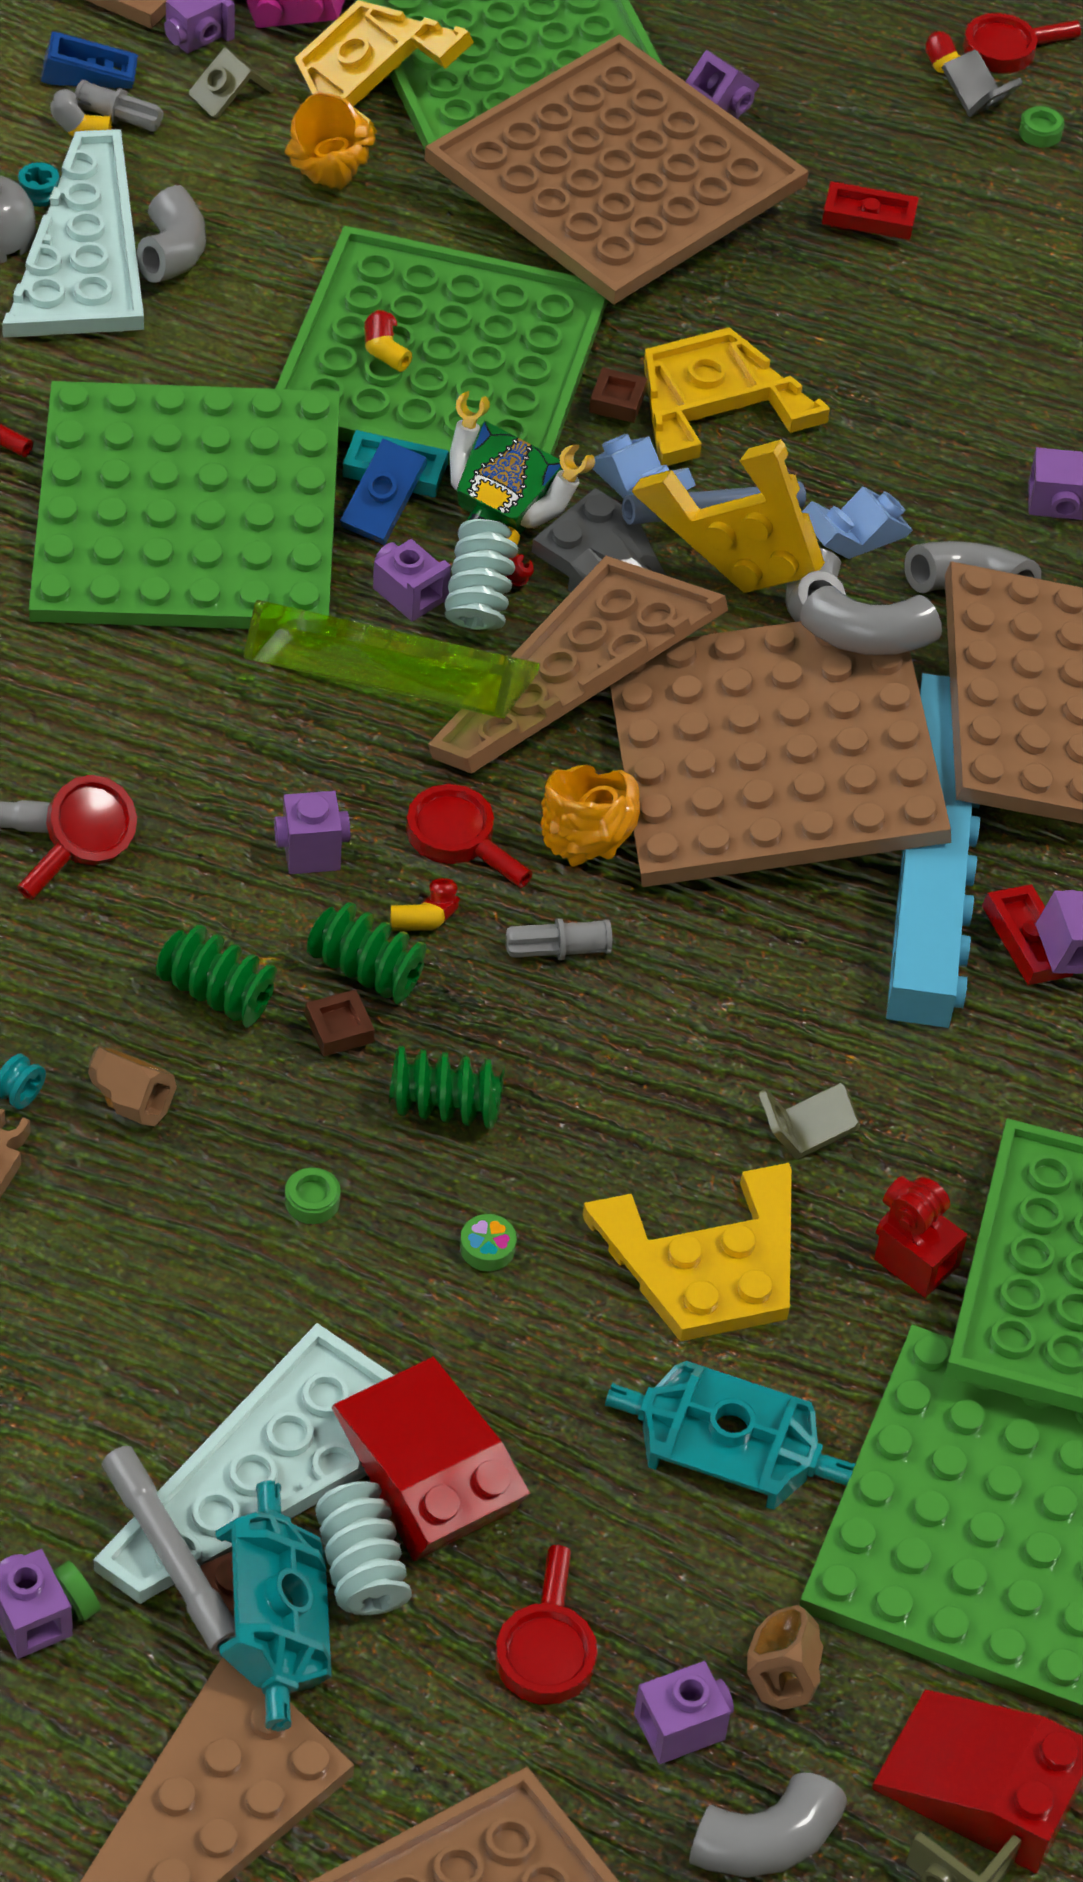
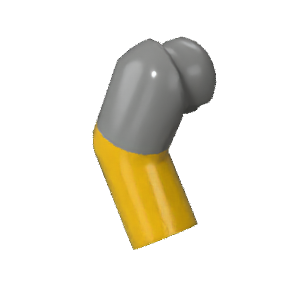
(72, 118)

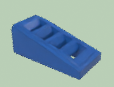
(76, 59)

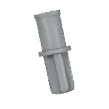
(118, 106)
(559, 939)

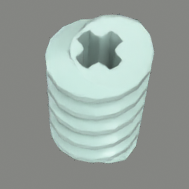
(480, 575)
(362, 1549)

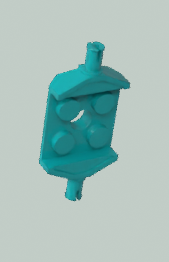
(767, 1457)
(277, 1642)

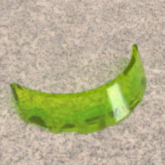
(387, 659)

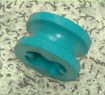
(39, 181)
(21, 1081)

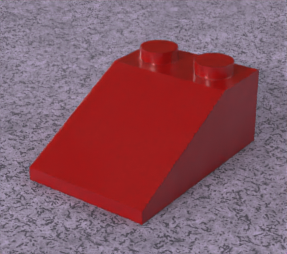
(430, 1457)
(986, 1772)

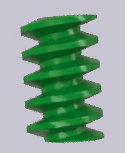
(367, 952)
(216, 975)
(446, 1088)

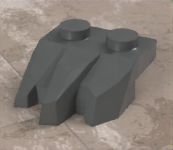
(590, 533)

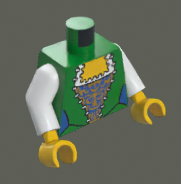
(506, 476)

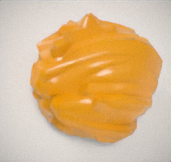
(329, 140)
(588, 812)

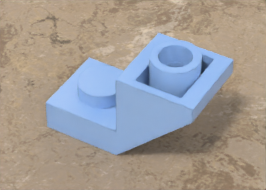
(630, 460)
(861, 525)

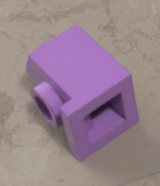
(199, 22)
(404, 572)

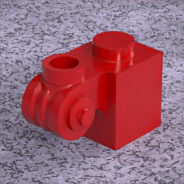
(916, 1237)

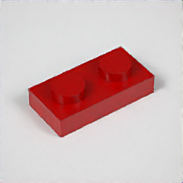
(870, 210)
(1014, 919)

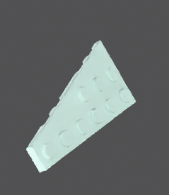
(84, 252)
(275, 1434)

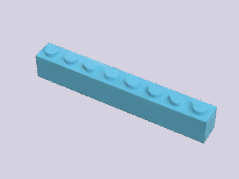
(932, 892)

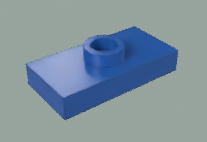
(383, 492)

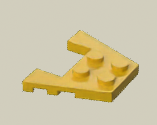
(369, 45)
(711, 377)
(749, 539)
(715, 1275)

